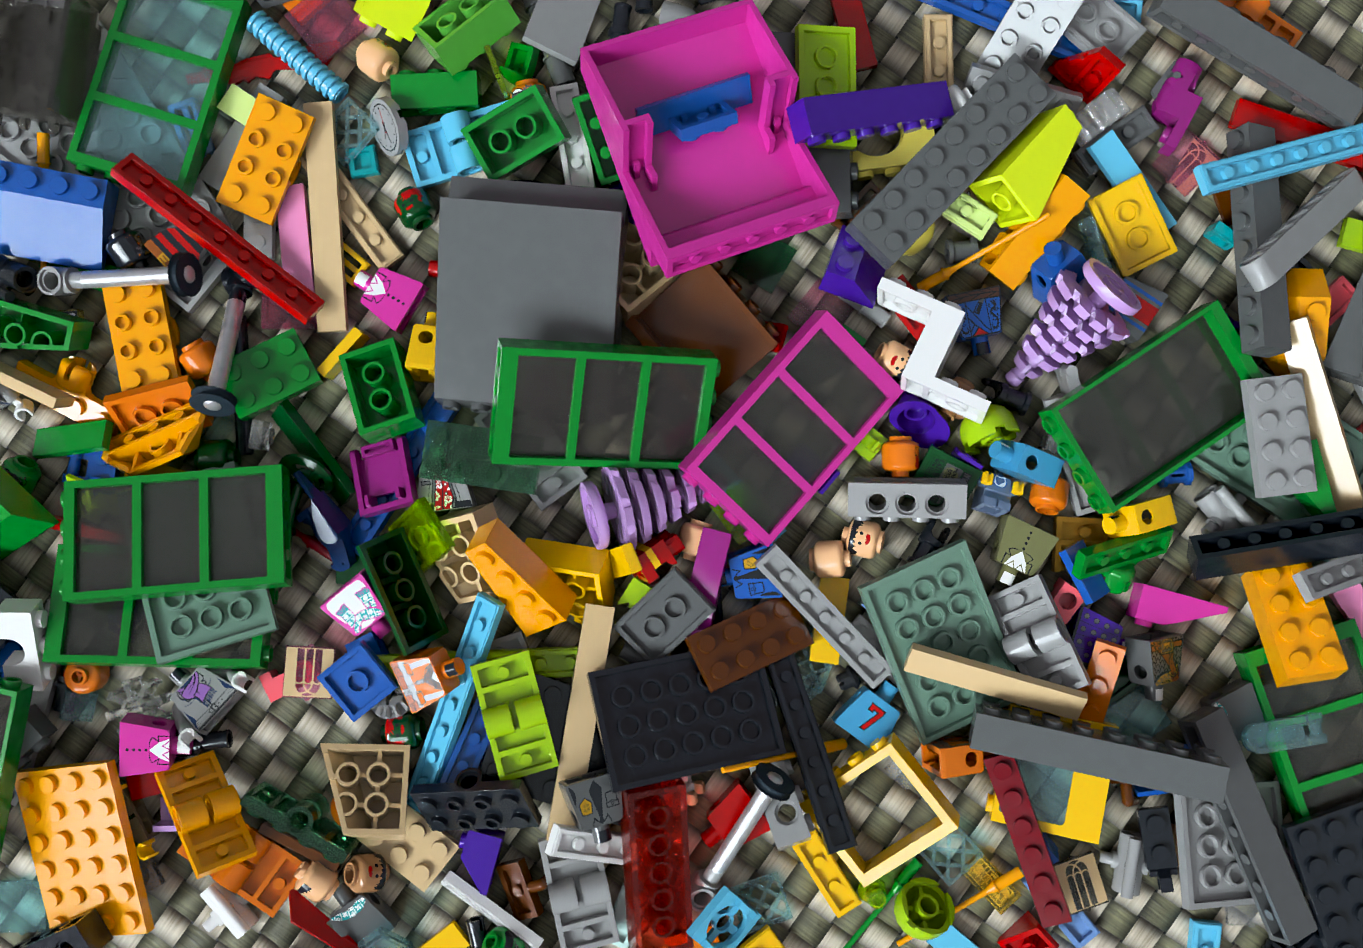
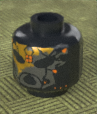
(128, 249)

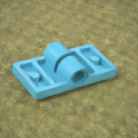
(441, 149)

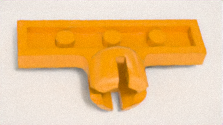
(77, 381)

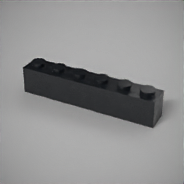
(1276, 544)

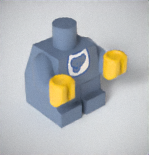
(995, 493)

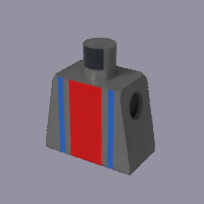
(1151, 301)

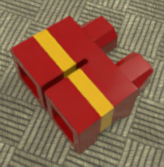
(656, 552)

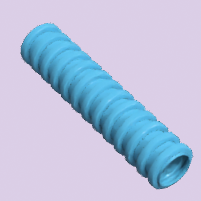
(297, 57)

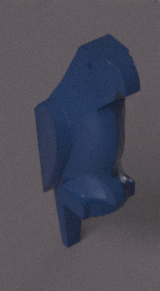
(328, 525)

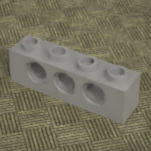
(892, 488)
(793, 832)

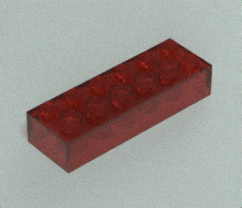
(657, 865)

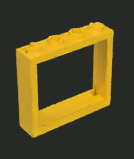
(915, 842)

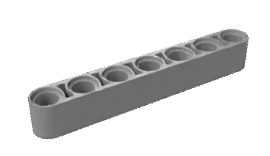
(1303, 230)

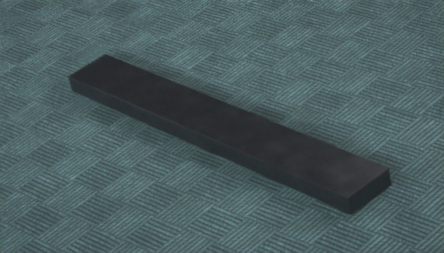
(811, 755)

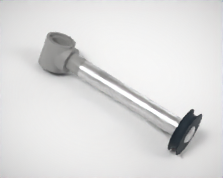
(182, 273)
(771, 784)

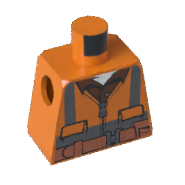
(427, 676)
(952, 757)

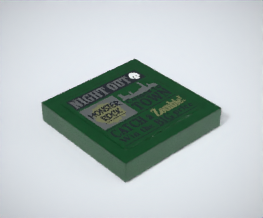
(942, 464)

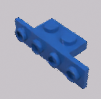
(700, 109)

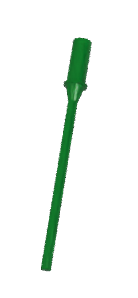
(904, 877)

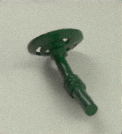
(319, 471)

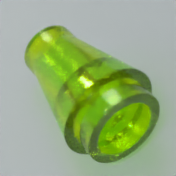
(867, 893)

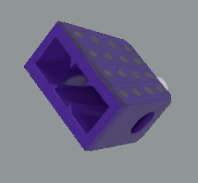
(1088, 626)

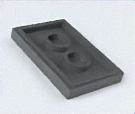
(664, 616)

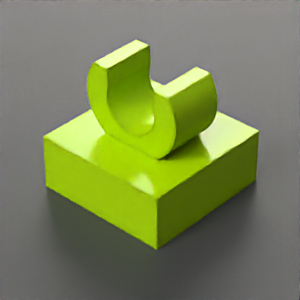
(870, 445)

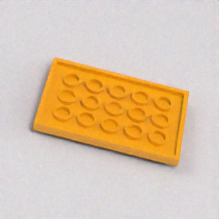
(84, 845)

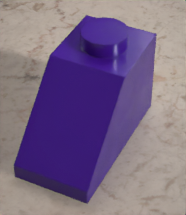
(481, 855)

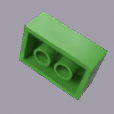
(462, 28)

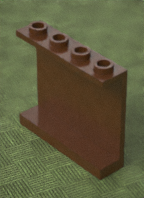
(708, 313)

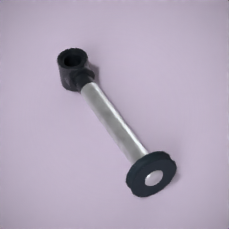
(214, 398)

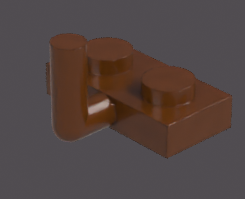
(521, 888)

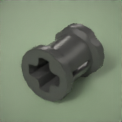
(960, 250)

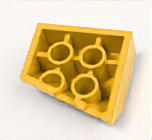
(581, 568)

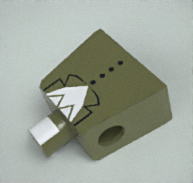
(1019, 548)

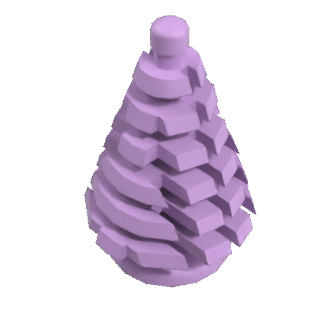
(1073, 319)
(635, 504)

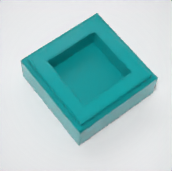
(365, 164)
(1220, 235)

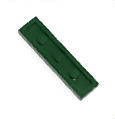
(309, 445)

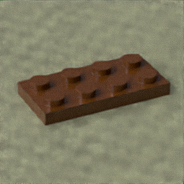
(748, 642)

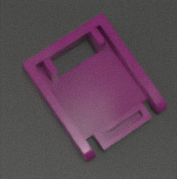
(383, 472)

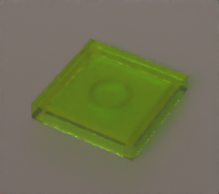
(425, 533)

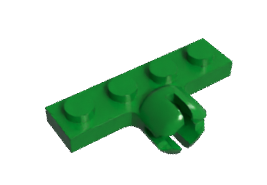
(1119, 556)

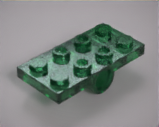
(461, 456)
(301, 819)

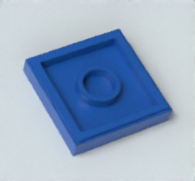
(358, 680)

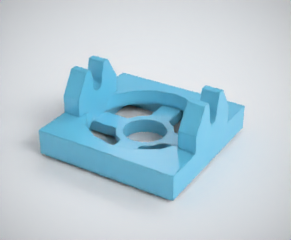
(713, 913)

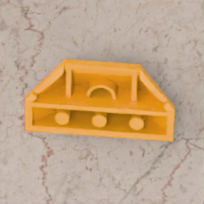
(1306, 297)
(156, 441)

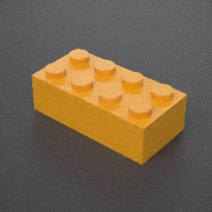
(1294, 633)

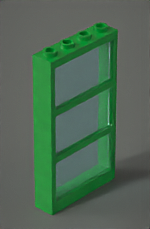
(159, 86)

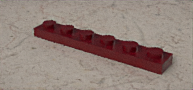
(1028, 840)

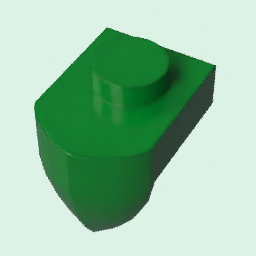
(519, 62)

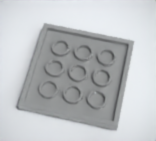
(1206, 861)

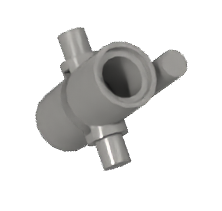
(1222, 509)
(1127, 864)

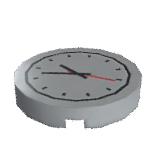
(393, 131)

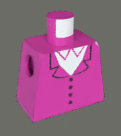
(391, 296)
(147, 744)

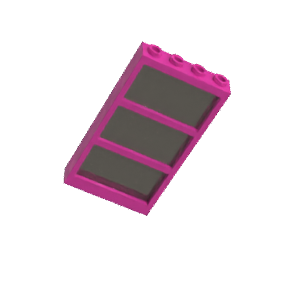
(790, 428)

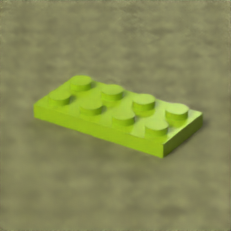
(826, 66)

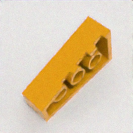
(1014, 258)
(520, 578)

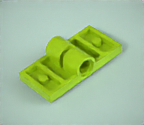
(514, 715)

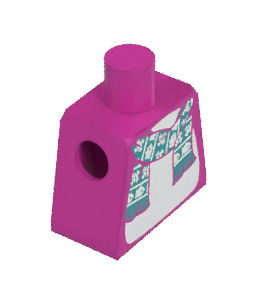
(357, 607)

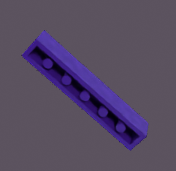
(869, 112)

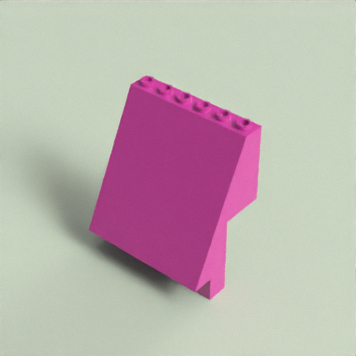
(728, 186)

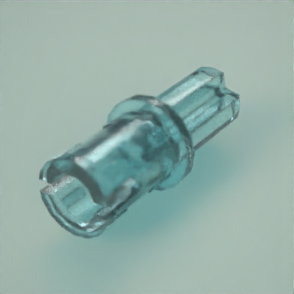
(1093, 240)

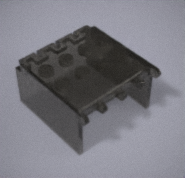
(47, 61)

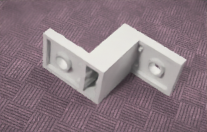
(935, 343)

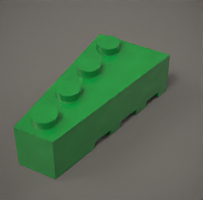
(41, 328)

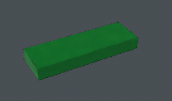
(73, 439)

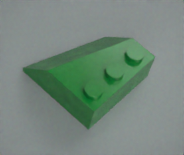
(20, 516)

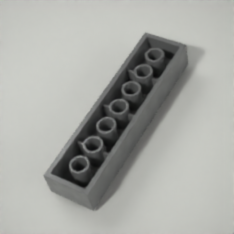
(950, 161)
(1099, 752)

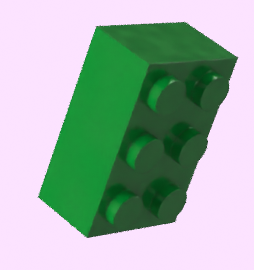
(516, 133)
(271, 374)
(381, 391)

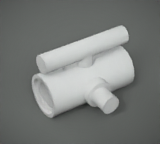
(229, 910)

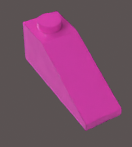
(1166, 607)

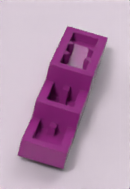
(710, 567)

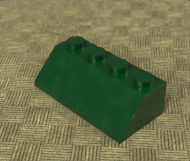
(402, 590)

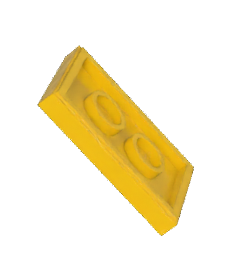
(1132, 225)

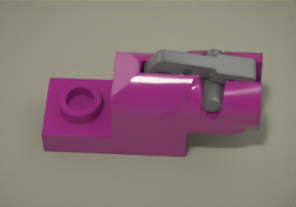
(1175, 102)

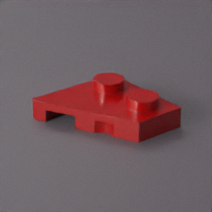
(1088, 71)

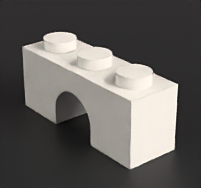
(27, 624)

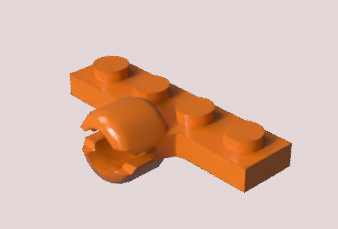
(1103, 673)

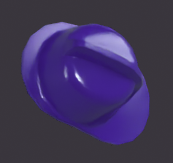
(920, 421)

